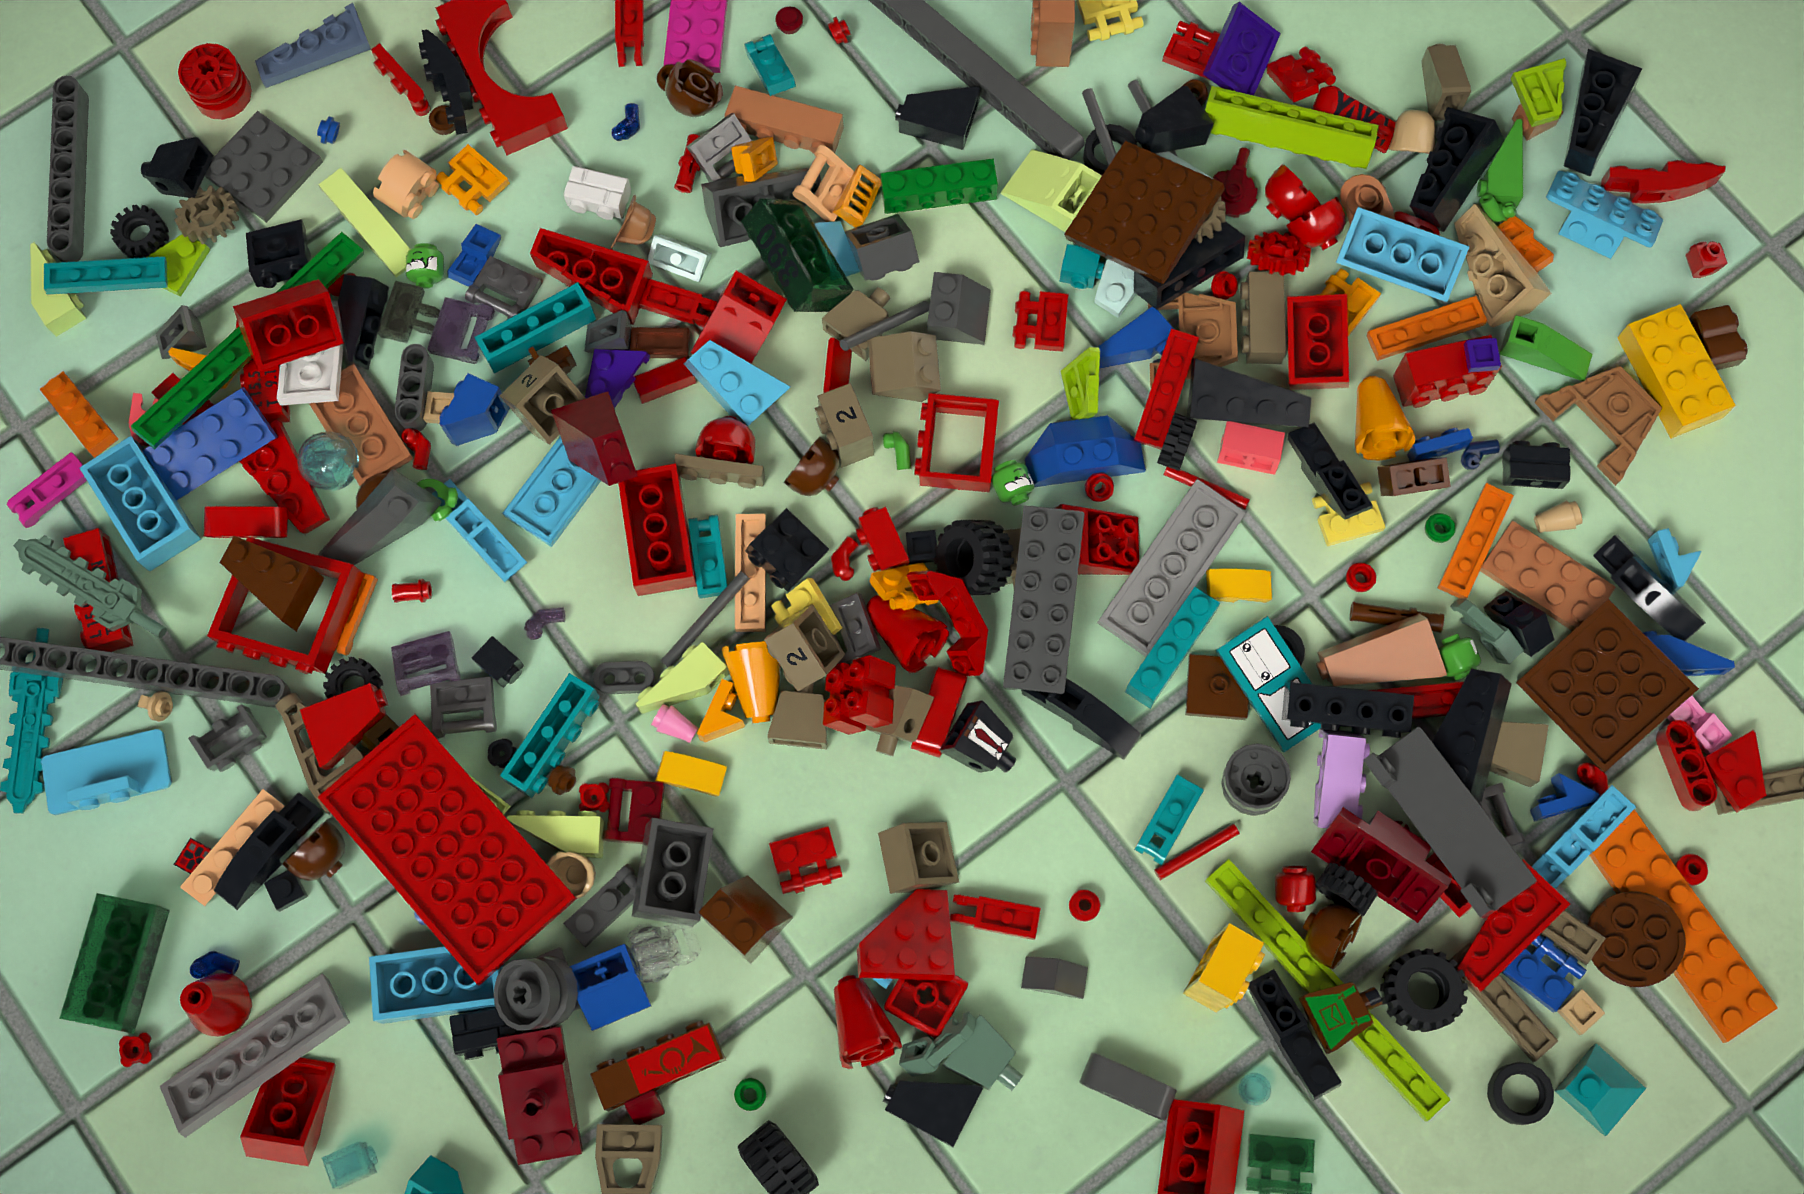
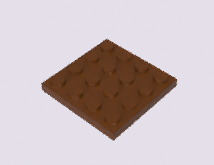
(1144, 212)
(1607, 685)

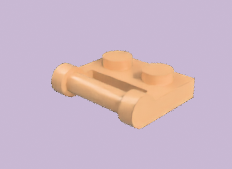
(831, 186)

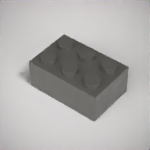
(672, 872)

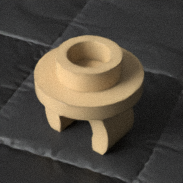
(158, 706)

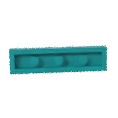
(105, 275)

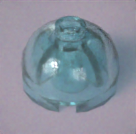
(328, 460)

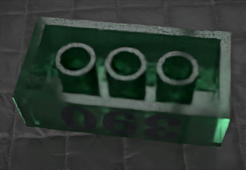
(796, 255)
(115, 963)

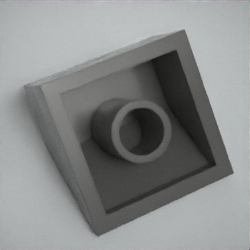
(883, 247)
(958, 309)

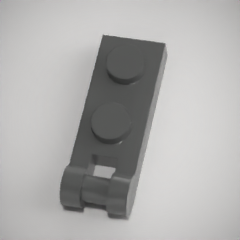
(603, 907)

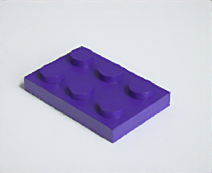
(1241, 51)

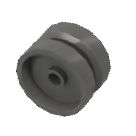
(535, 993)

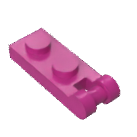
(47, 490)

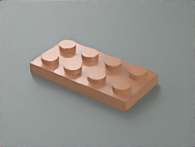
(366, 424)
(1546, 577)

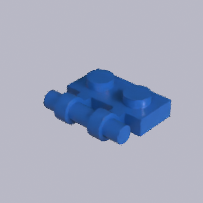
(1539, 979)

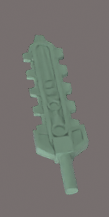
(113, 602)

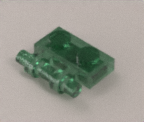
(1279, 1154)

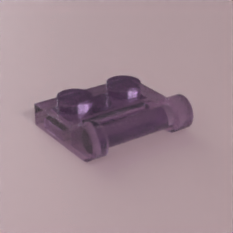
(453, 326)
(423, 655)

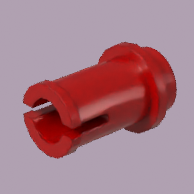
(412, 591)

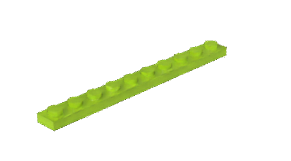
(1312, 976)

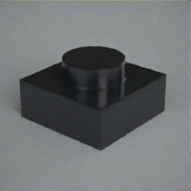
(921, 546)
(285, 890)

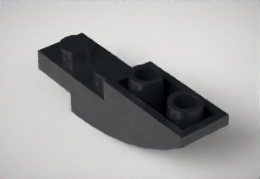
(448, 78)
(1327, 474)
(1648, 590)
(1089, 717)
(263, 849)
(1292, 1035)

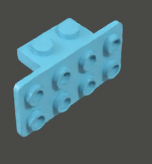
(1600, 218)
(106, 772)

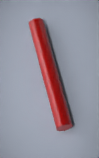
(1189, 479)
(1196, 851)

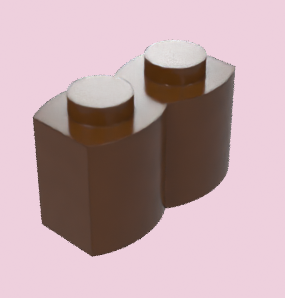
(1719, 336)

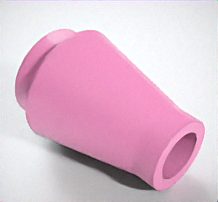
(673, 723)

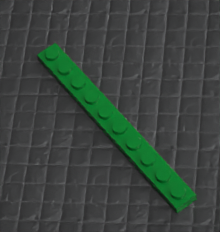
(233, 352)

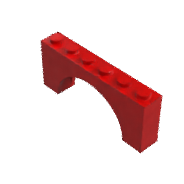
(515, 118)

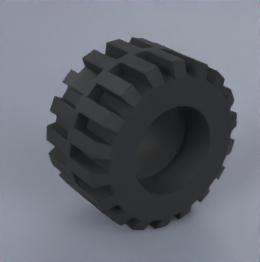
(976, 554)
(1448, 981)
(777, 1162)

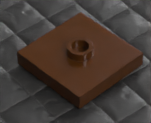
(1213, 690)

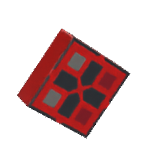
(191, 855)

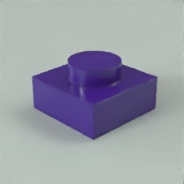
(1482, 355)

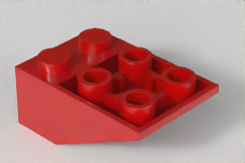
(741, 317)
(1107, 542)

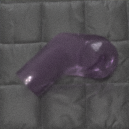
(540, 619)

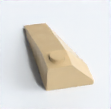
(1499, 273)

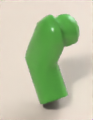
(1497, 211)
(901, 448)

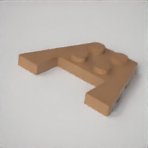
(1212, 322)
(1616, 407)

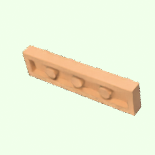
(751, 599)
(207, 874)

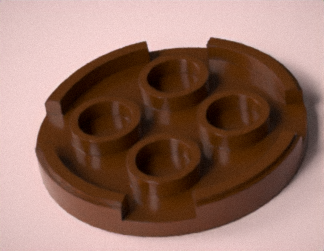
(1641, 939)

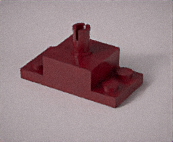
(1385, 858)
(538, 1095)

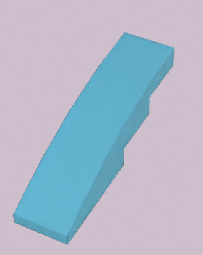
(483, 536)
(1583, 836)

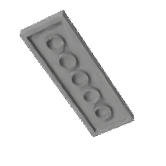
(1171, 567)
(253, 1055)

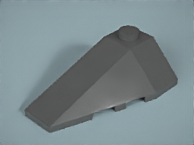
(732, 198)
(384, 517)

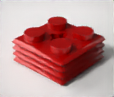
(931, 1016)

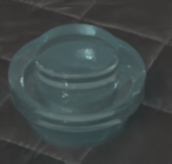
(1254, 1089)

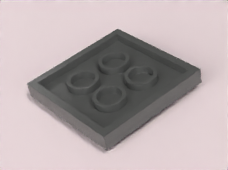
(262, 166)

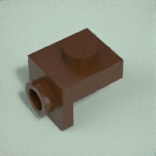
(562, 357)

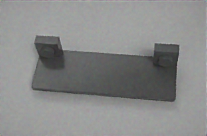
(1043, 599)
(1452, 822)

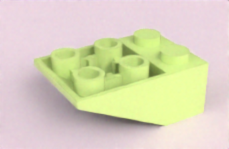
(1051, 187)

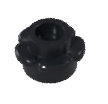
(494, 752)

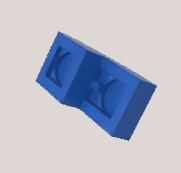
(475, 252)

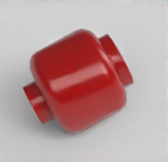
(1295, 888)

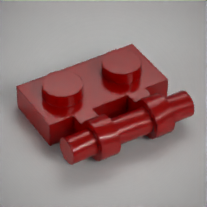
(1186, 52)
(1293, 77)
(1051, 320)
(803, 851)

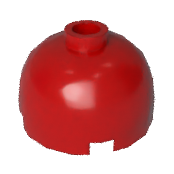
(1288, 195)
(1319, 225)
(727, 441)

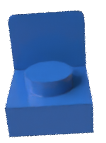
(1570, 797)

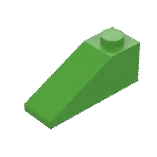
(1505, 173)

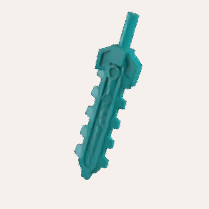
(33, 696)

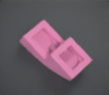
(1707, 727)

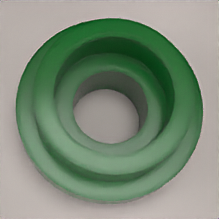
(1443, 520)
(742, 1087)

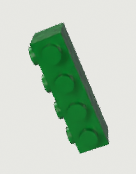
(939, 186)

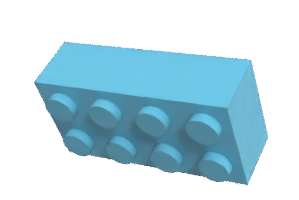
(1402, 254)
(139, 504)
(425, 986)

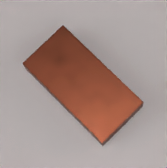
(661, 342)

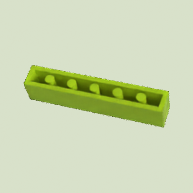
(1291, 127)

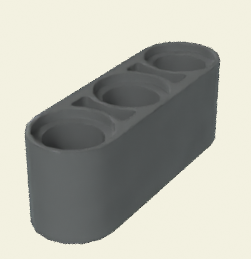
(409, 376)
(1128, 1086)

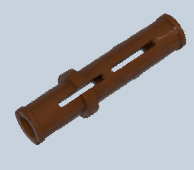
(1387, 615)

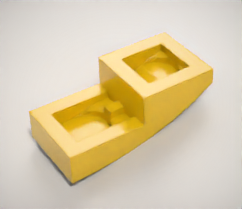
(1239, 584)
(691, 773)

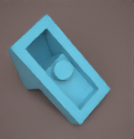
(1671, 566)

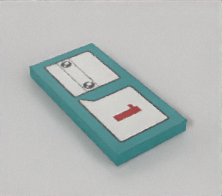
(1261, 668)

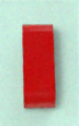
(245, 522)
(947, 693)
(1688, 750)

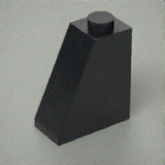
(939, 115)
(1174, 123)
(933, 1107)

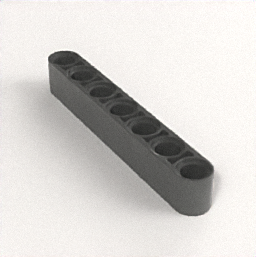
(71, 181)

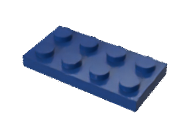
(210, 443)

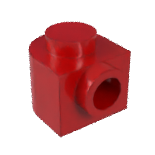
(1705, 259)

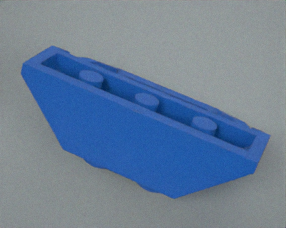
(1083, 447)

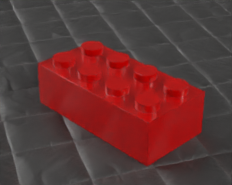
(657, 531)

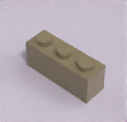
(1263, 318)

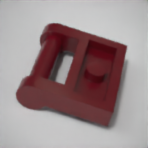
(645, 804)

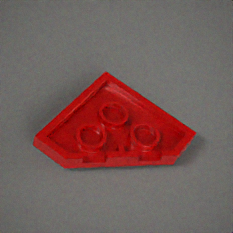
(911, 941)

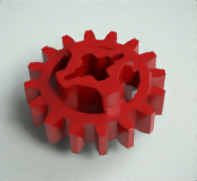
(1278, 253)

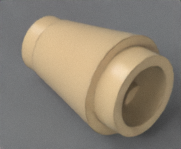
(1560, 517)

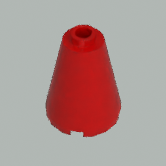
(907, 633)
(217, 1004)
(862, 1025)

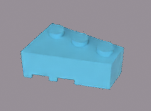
(735, 383)

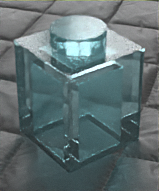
(350, 1164)

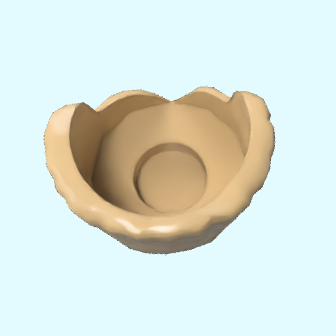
(1414, 132)
(574, 871)

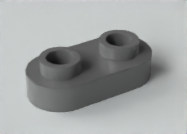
(624, 677)

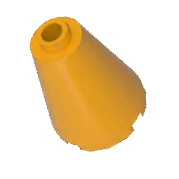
(1380, 422)
(754, 678)

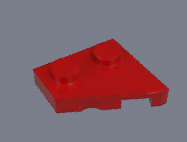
(1738, 771)

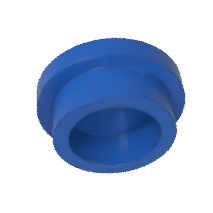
(328, 130)

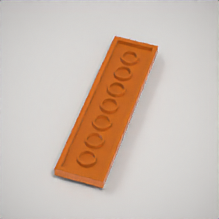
(1711, 966)

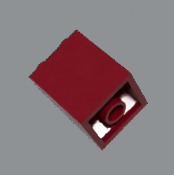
(595, 438)

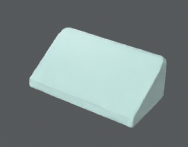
(678, 257)

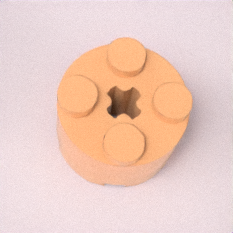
(406, 184)

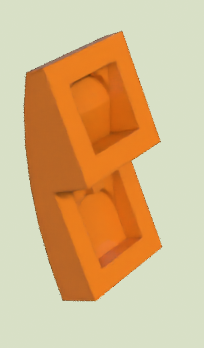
(1523, 239)

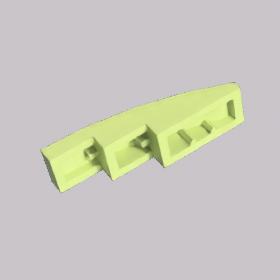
(366, 220)

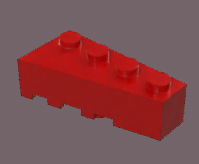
(603, 274)

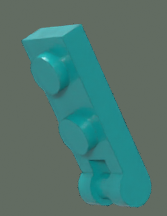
(770, 65)
(708, 557)
(1170, 818)

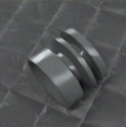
(1273, 776)

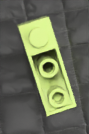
(56, 311)
(689, 679)
(565, 833)

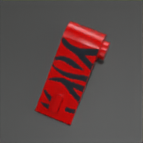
(1334, 101)

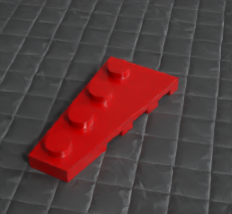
(278, 475)
(1511, 931)

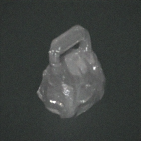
(658, 950)

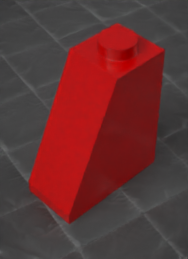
(341, 721)

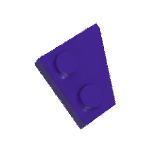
(613, 372)

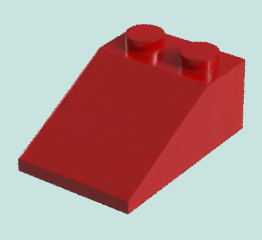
(289, 1113)

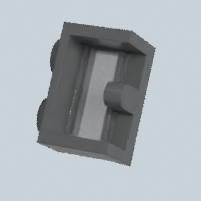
(229, 740)

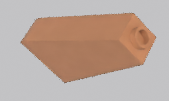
(1384, 655)

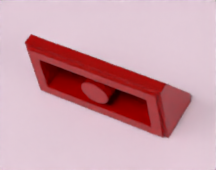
(837, 366)
(663, 380)

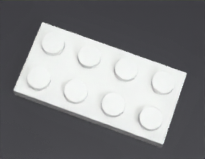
(314, 376)

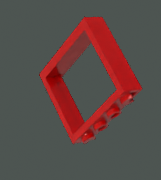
(330, 629)

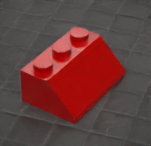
(288, 324)
(1201, 1149)

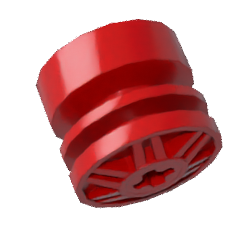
(214, 81)

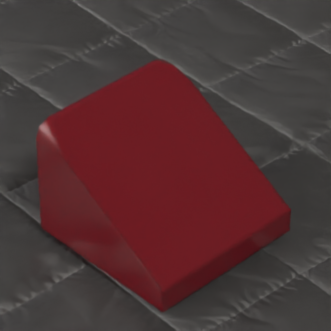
(645, 1107)

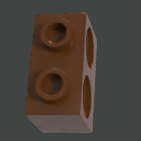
(1413, 476)

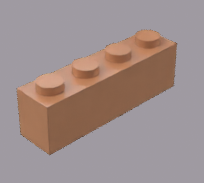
(785, 120)

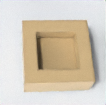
(435, 404)
(1580, 1012)

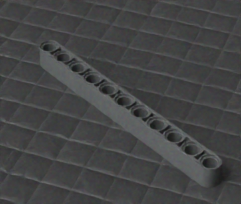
(980, 70)
(137, 671)

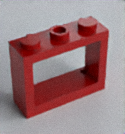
(961, 406)

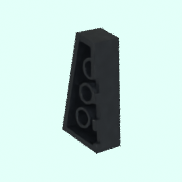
(1600, 101)
(1457, 162)
(1235, 397)
(1473, 727)

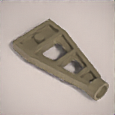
(294, 723)
(628, 1142)

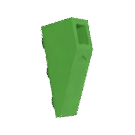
(1544, 348)

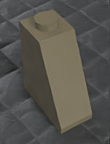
(1444, 80)

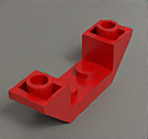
(970, 650)

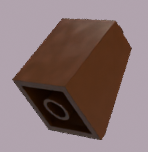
(745, 917)

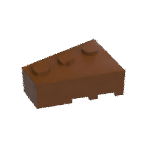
(274, 579)

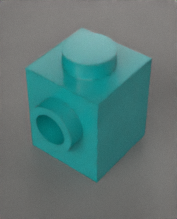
(1080, 267)

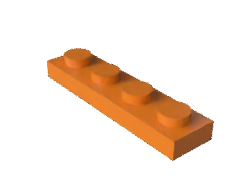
(1426, 328)
(79, 414)
(1475, 541)

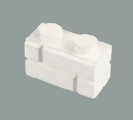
(597, 193)

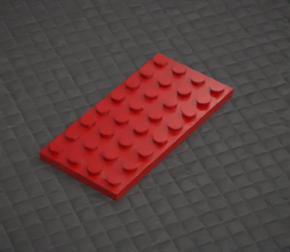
(447, 849)

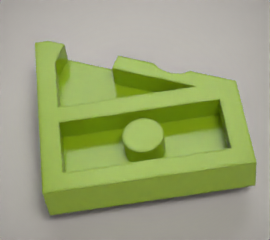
(1541, 91)
(1082, 384)

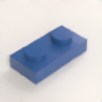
(1447, 443)

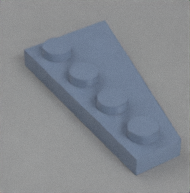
(332, 42)

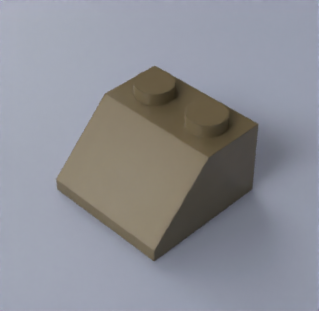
(904, 365)
(918, 856)

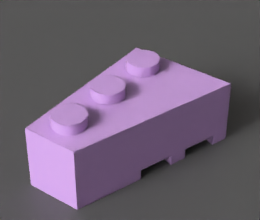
(1339, 775)

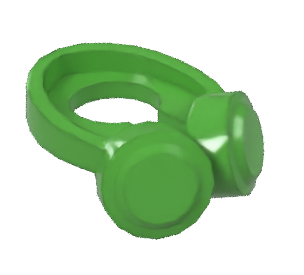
(448, 494)

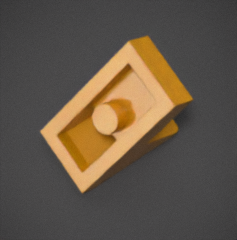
(754, 158)
(717, 721)

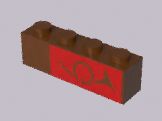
(658, 1066)

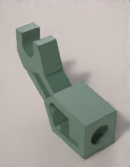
(1494, 637)
(926, 1055)

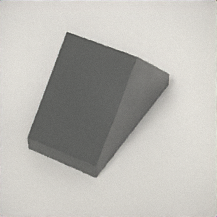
(181, 332)
(609, 333)
(1054, 977)

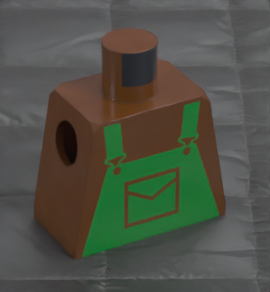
(1339, 1013)

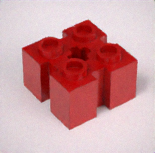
(859, 695)

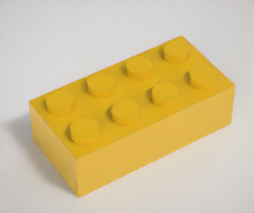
(1676, 370)
(1224, 967)

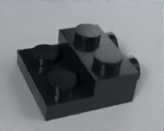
(277, 253)
(786, 550)

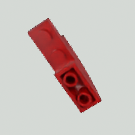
(1672, 183)

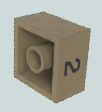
(538, 392)
(844, 425)
(804, 648)

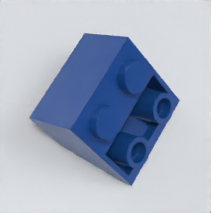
(474, 411)
(609, 987)

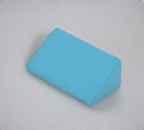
(839, 246)

